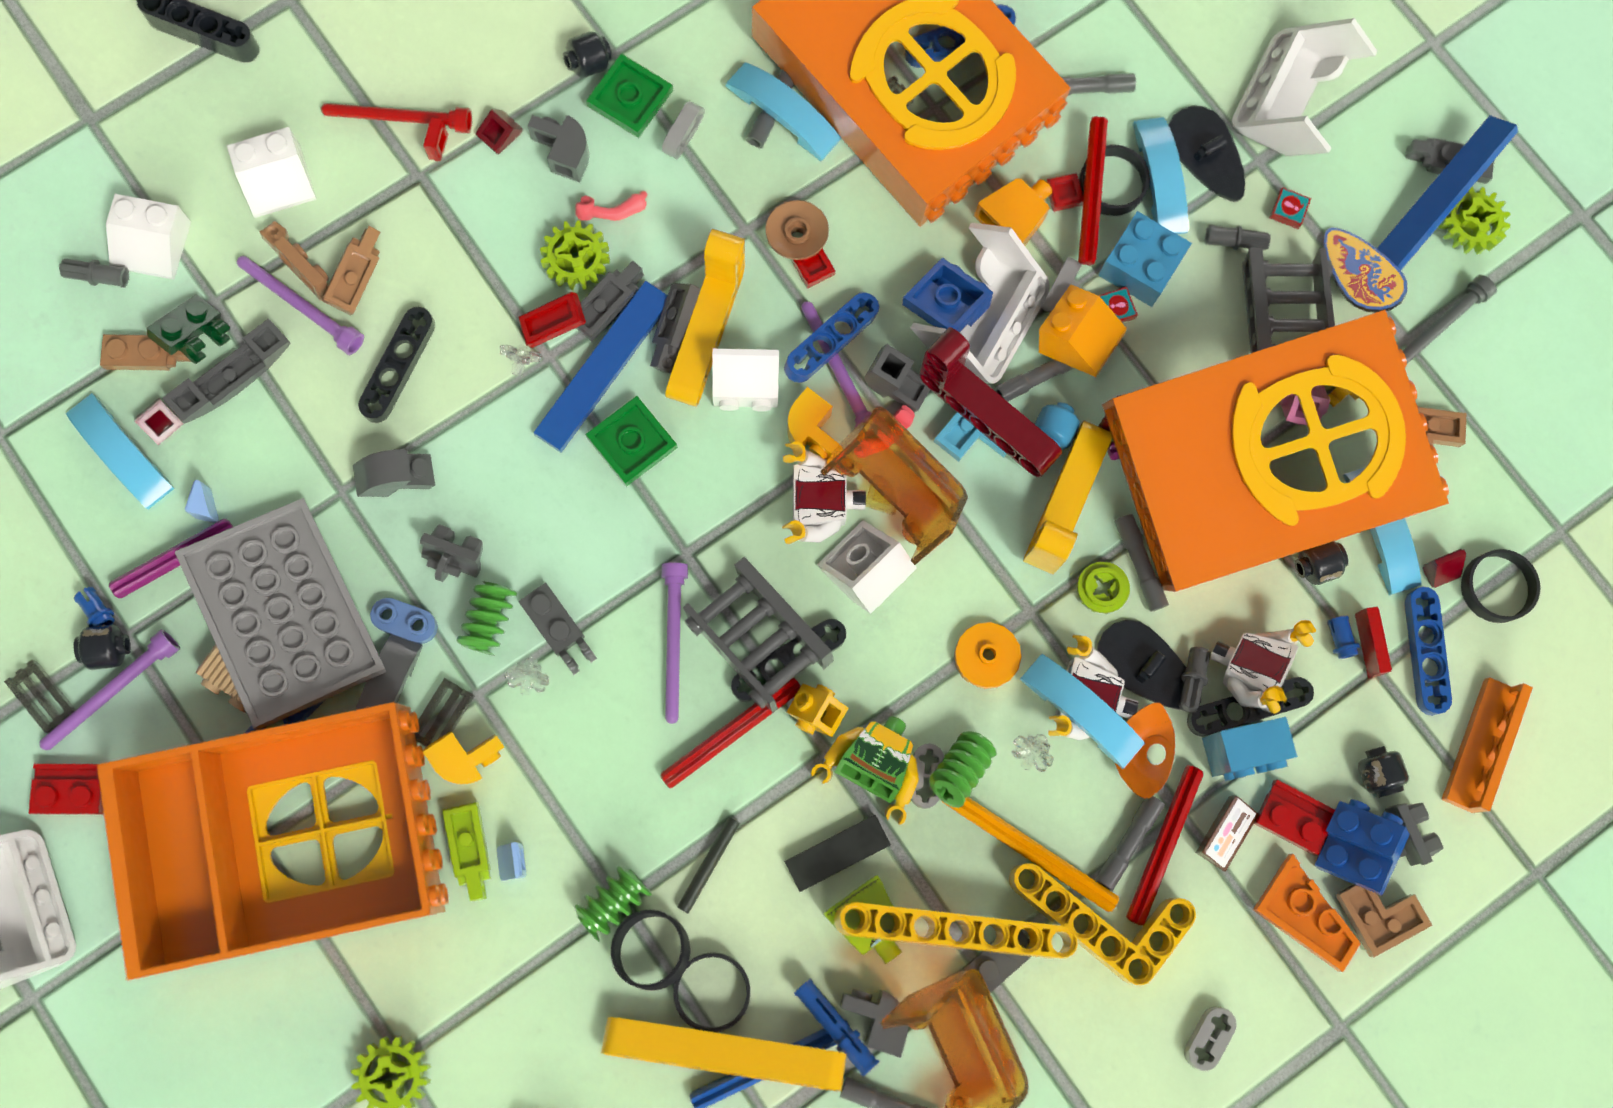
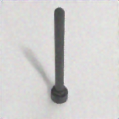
(1478, 291)

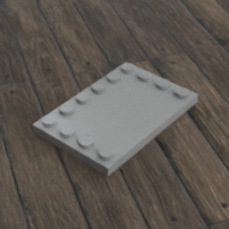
(279, 613)

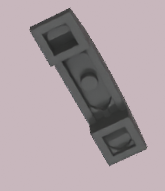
(230, 375)
(399, 660)

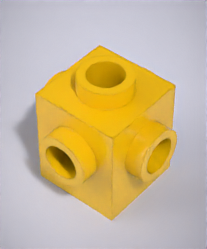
(817, 710)

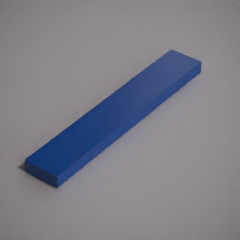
(1447, 190)
(602, 367)

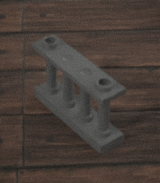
(1259, 297)
(769, 604)

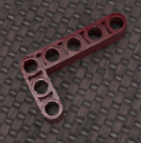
(983, 407)

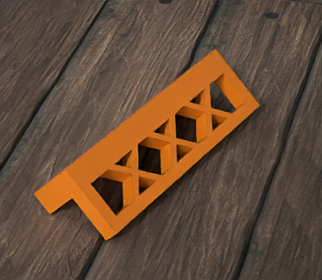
(1486, 745)

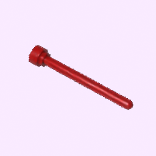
(457, 119)

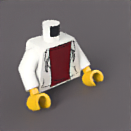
(818, 500)
(1261, 664)
(1099, 677)

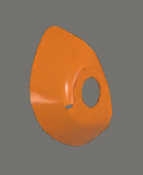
(1153, 727)

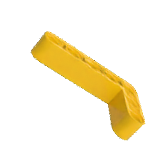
(724, 272)
(1054, 533)
(1099, 929)

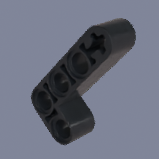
(198, 26)

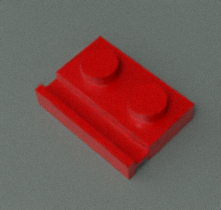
(65, 790)
(1295, 817)

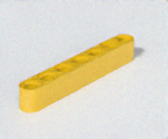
(972, 928)
(724, 1053)

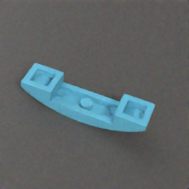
(786, 107)
(1165, 172)
(119, 451)
(1396, 550)
(1084, 709)

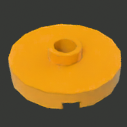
(983, 672)

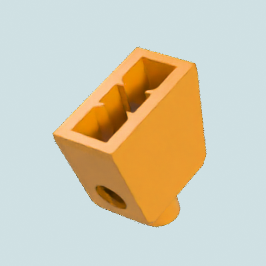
(1016, 207)

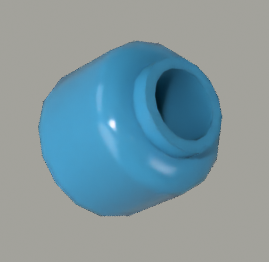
(1059, 423)

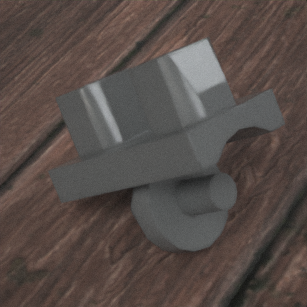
(449, 557)
(1417, 848)

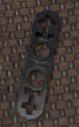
(402, 366)
(785, 655)
(1249, 713)

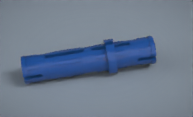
(842, 1034)

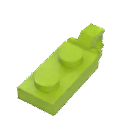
(468, 848)

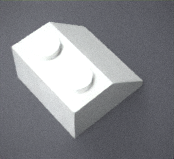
(271, 172)
(146, 236)
(745, 378)
(867, 566)

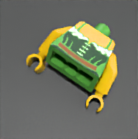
(877, 761)

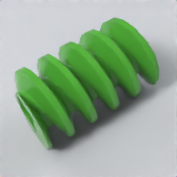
(486, 617)
(962, 768)
(611, 901)

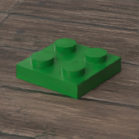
(629, 95)
(631, 441)

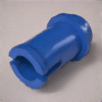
(94, 609)
(1343, 637)

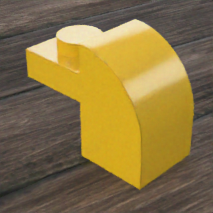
(805, 423)
(455, 764)

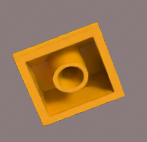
(1081, 331)

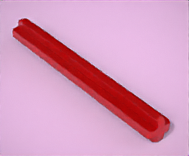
(1093, 190)
(725, 736)
(1165, 845)

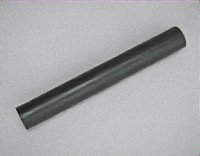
(708, 865)

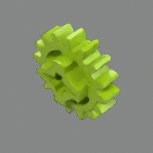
(1473, 222)
(590, 251)
(387, 1062)

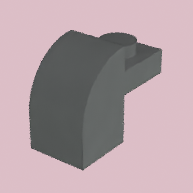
(568, 142)
(892, 377)
(392, 470)
(884, 1040)

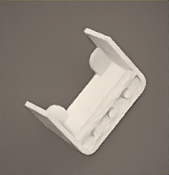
(1286, 79)
(1017, 296)
(32, 912)

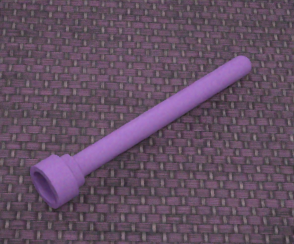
(346, 338)
(837, 366)
(674, 577)
(161, 646)

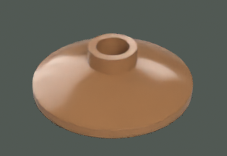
(797, 217)

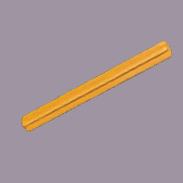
(1038, 854)

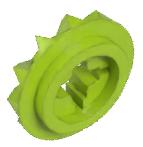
(1104, 572)

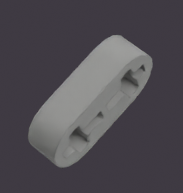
(683, 130)
(1061, 283)
(936, 753)
(1217, 1043)

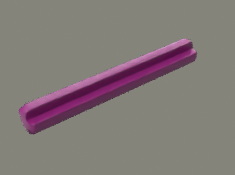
(161, 563)

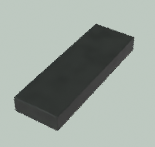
(837, 853)

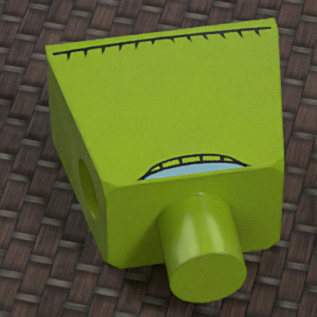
(871, 893)

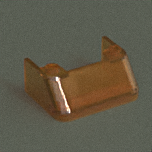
(904, 476)
(969, 1040)

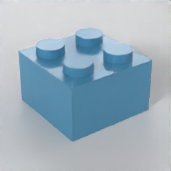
(1144, 259)
(1252, 746)

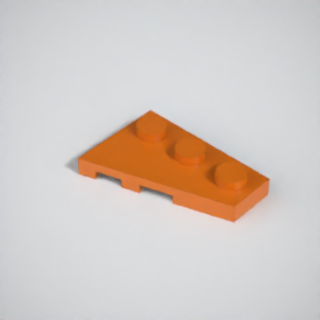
(1302, 913)

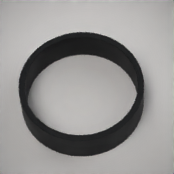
(1141, 166)
(1526, 568)
(618, 939)
(712, 1029)

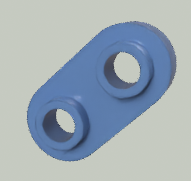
(402, 620)

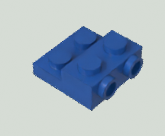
(948, 297)
(1362, 846)

